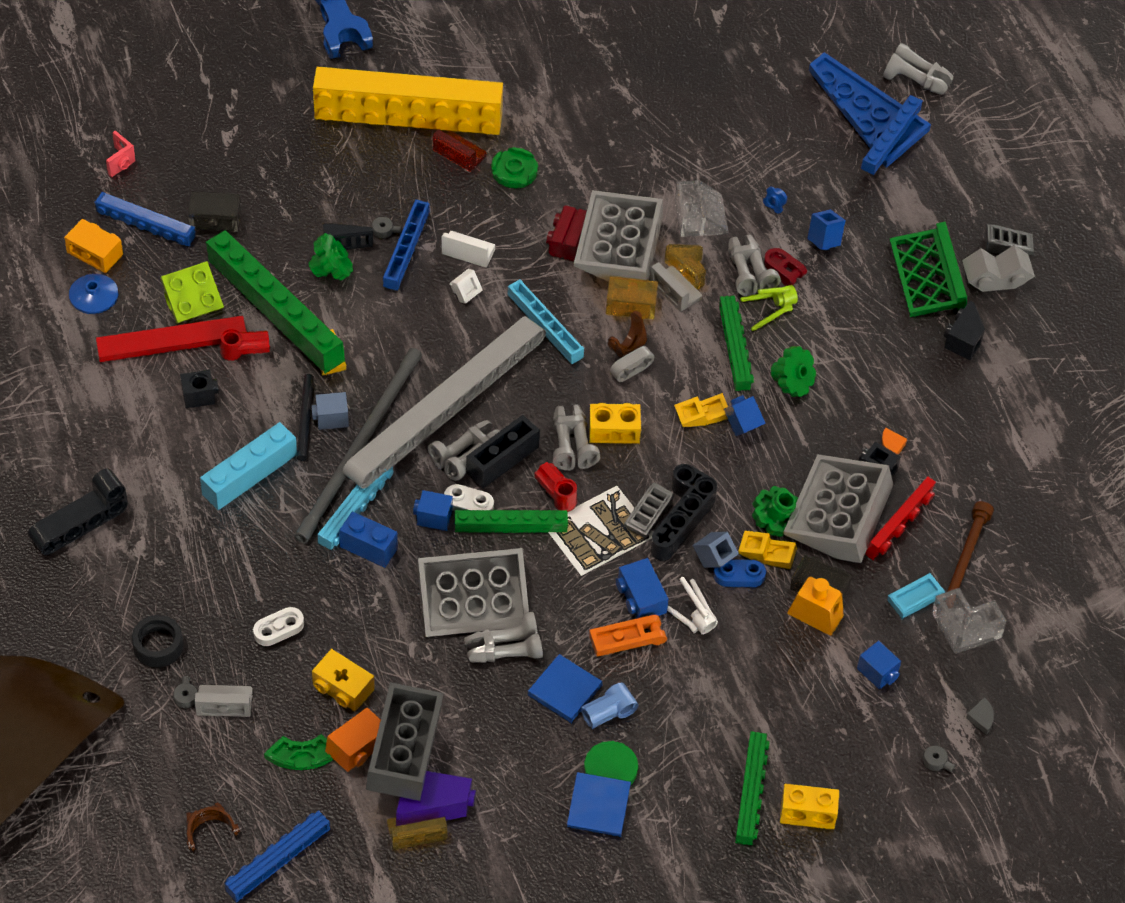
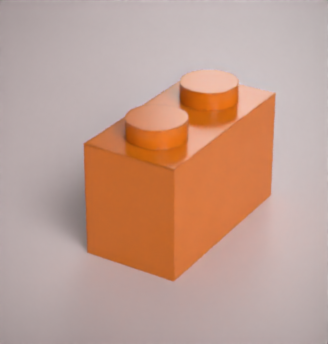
(354, 740)

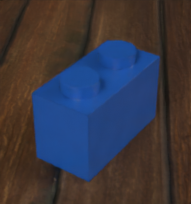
(368, 539)
(642, 589)

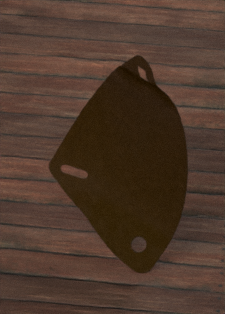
(42, 722)

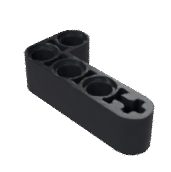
(691, 498)
(82, 515)

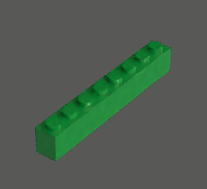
(275, 301)

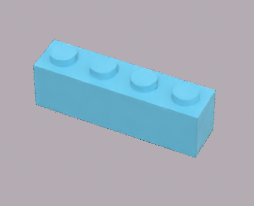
(248, 466)

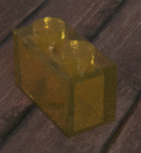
(631, 295)

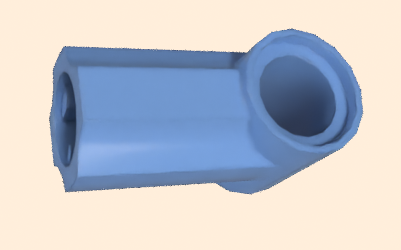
(616, 702)

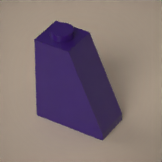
(441, 797)

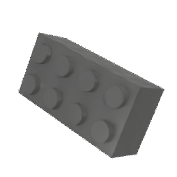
(404, 741)

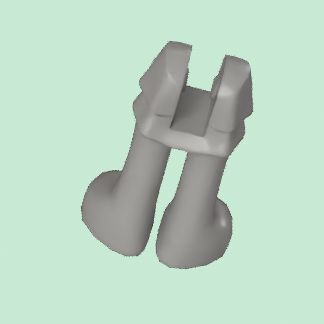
(934, 79)
(750, 252)
(576, 424)
(445, 456)
(483, 643)

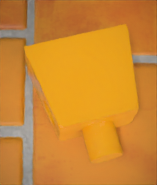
(818, 605)

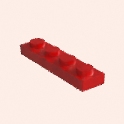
(896, 524)

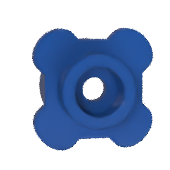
(775, 199)

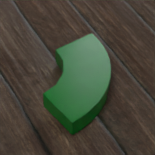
(298, 754)

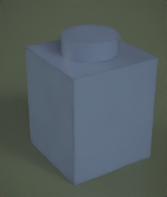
(331, 411)
(715, 549)

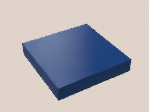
(564, 688)
(598, 804)

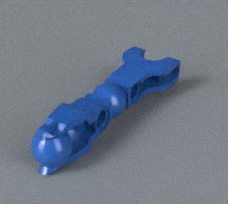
(343, 27)

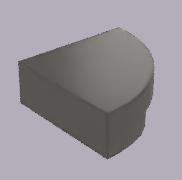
(982, 715)

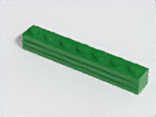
(735, 343)
(511, 521)
(752, 788)

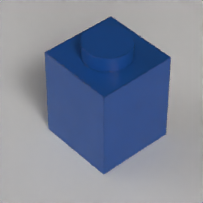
(826, 229)
(744, 415)
(433, 510)
(879, 665)

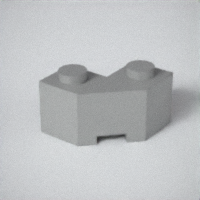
(1001, 272)

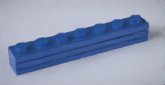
(891, 134)
(145, 219)
(406, 245)
(277, 856)

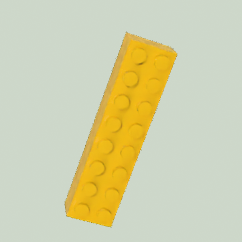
(408, 100)

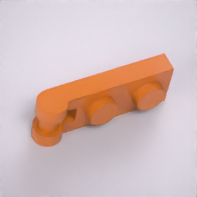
(627, 635)

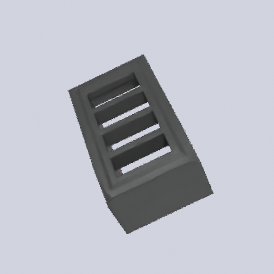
(997, 234)
(658, 497)

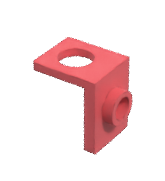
(121, 159)

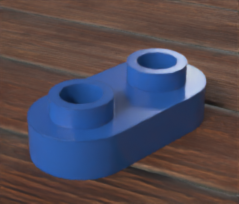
(740, 573)

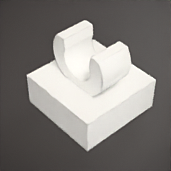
(466, 286)

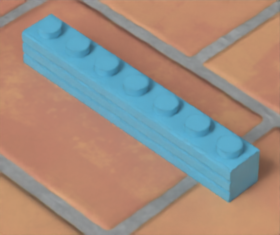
(544, 318)
(356, 502)

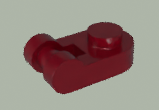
(779, 260)

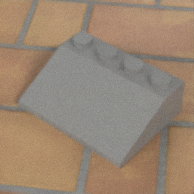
(619, 235)
(840, 506)
(472, 591)

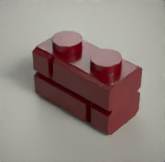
(567, 232)

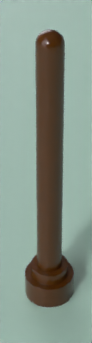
(981, 514)

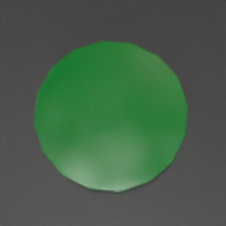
(514, 168)
(612, 761)

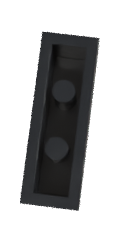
(502, 451)

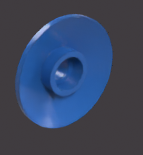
(93, 293)

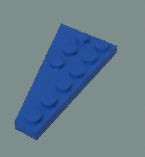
(864, 105)

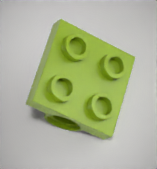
(191, 292)

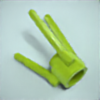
(782, 297)

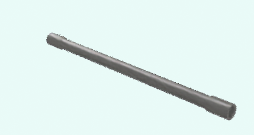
(311, 521)

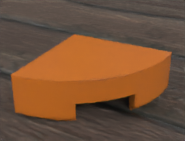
(893, 441)

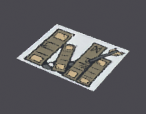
(598, 531)

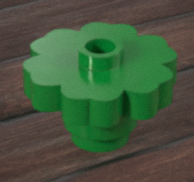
(330, 258)
(794, 371)
(774, 509)

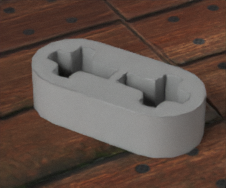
(632, 364)

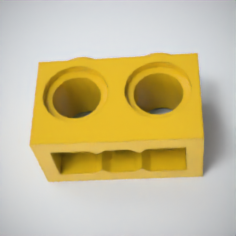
(620, 423)
(809, 806)

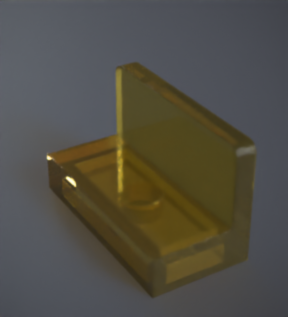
(416, 833)

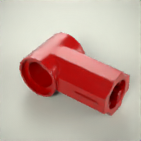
(235, 343)
(557, 486)

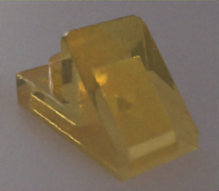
(687, 261)

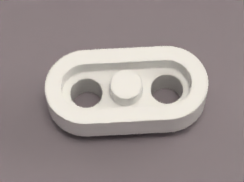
(469, 498)
(277, 626)

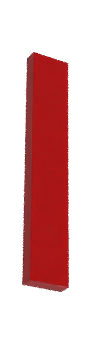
(165, 339)

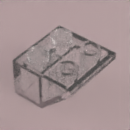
(699, 209)

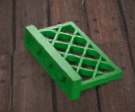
(949, 271)

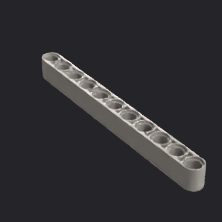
(443, 402)

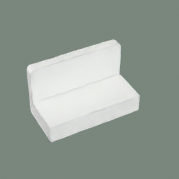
(467, 248)

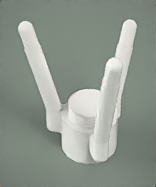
(702, 617)

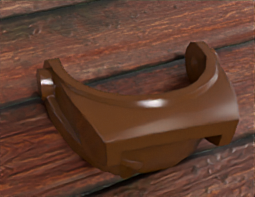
(636, 333)
(200, 816)

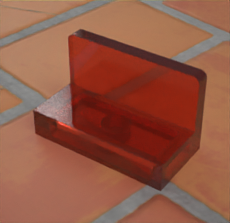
(457, 149)

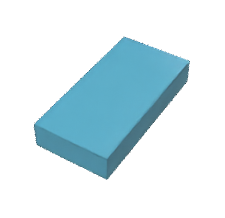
(915, 595)

